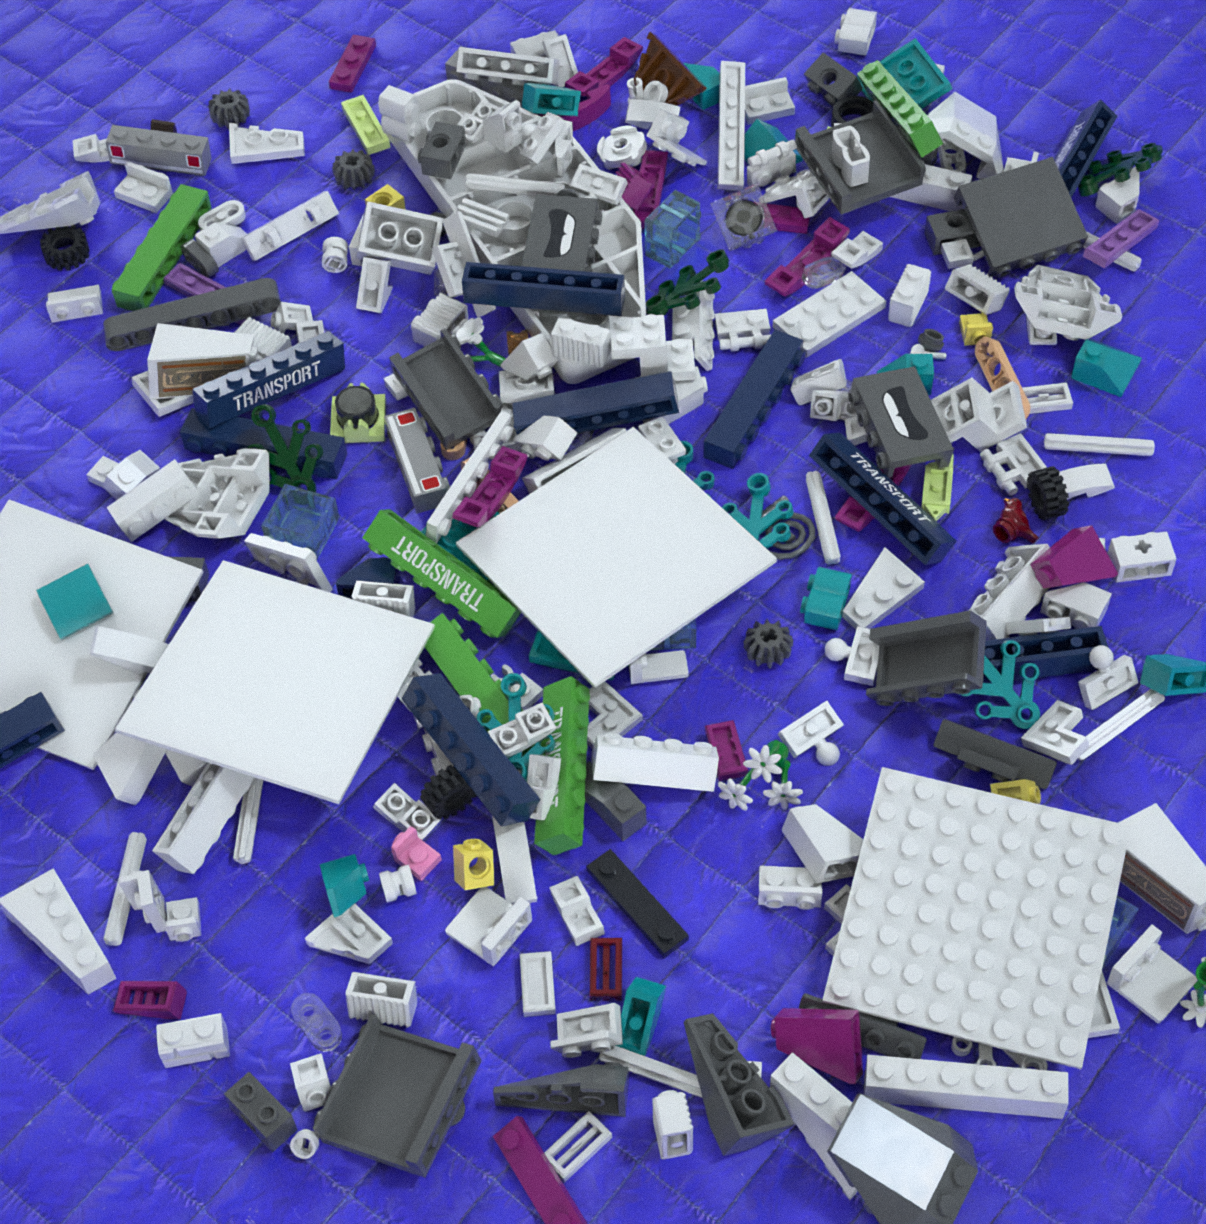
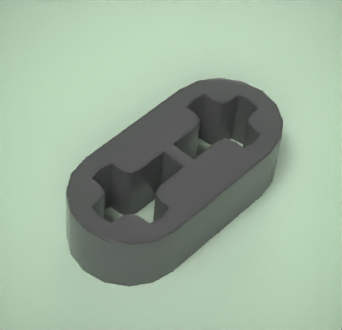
(199, 258)

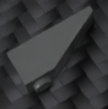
(615, 805)

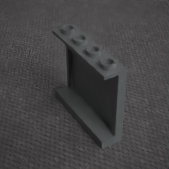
(891, 165)
(1022, 217)
(396, 1097)

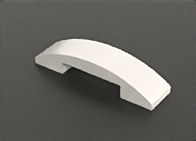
(515, 862)

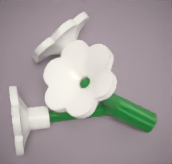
(469, 332)

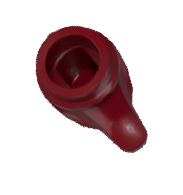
(1013, 523)

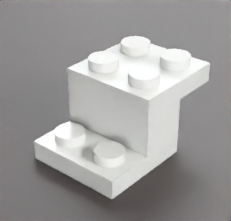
(646, 339)
(980, 415)

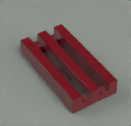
(605, 993)

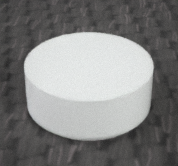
(655, 92)

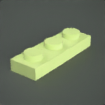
(365, 124)

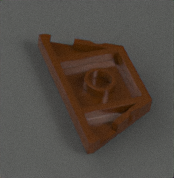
(664, 66)

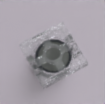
(744, 220)

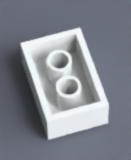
(399, 237)

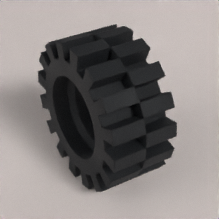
(65, 257)
(1047, 493)
(446, 793)

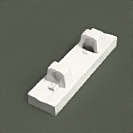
(289, 225)

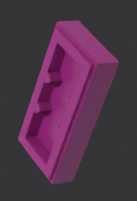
(730, 753)

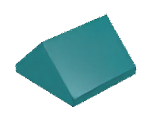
(763, 136)

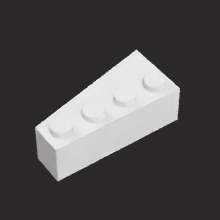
(54, 923)

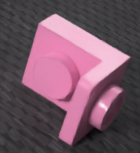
(413, 851)

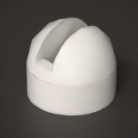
(299, 1140)

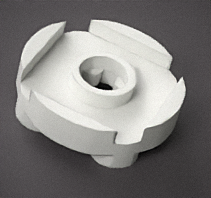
(613, 155)

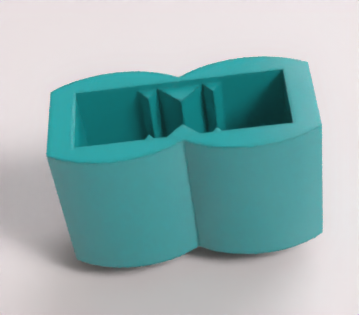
(826, 598)

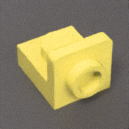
(974, 328)
(1018, 789)

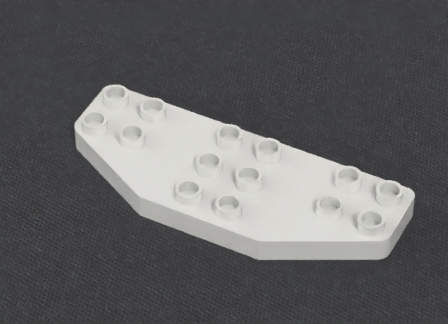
(619, 234)

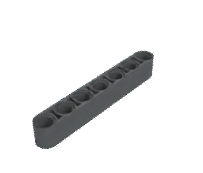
(197, 311)

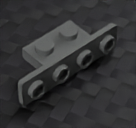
(994, 755)
(877, 1032)

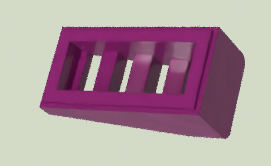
(169, 1004)

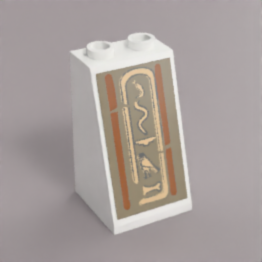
(192, 356)
(1165, 869)

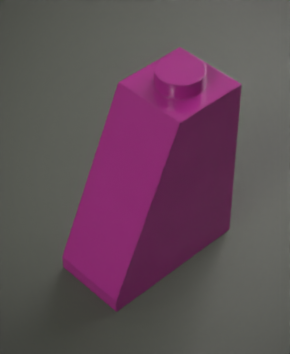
(1074, 560)
(822, 1039)

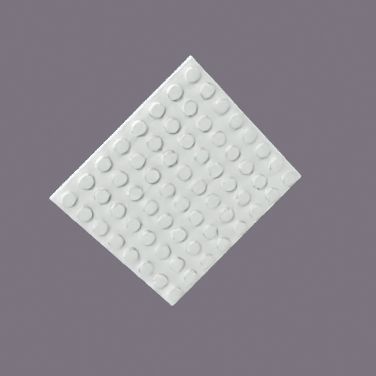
(615, 555)
(277, 681)
(83, 690)
(979, 917)

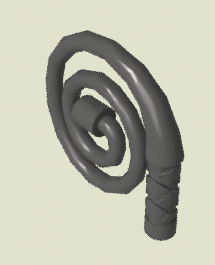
(790, 544)

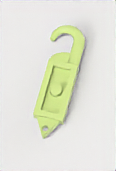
(937, 489)

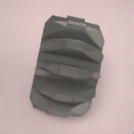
(229, 108)
(353, 169)
(768, 643)

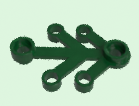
(1119, 166)
(687, 285)
(286, 456)

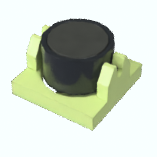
(356, 411)

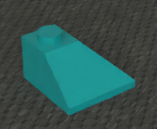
(1105, 367)

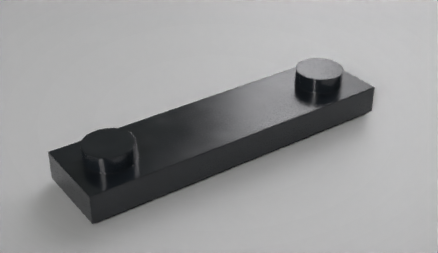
(637, 903)

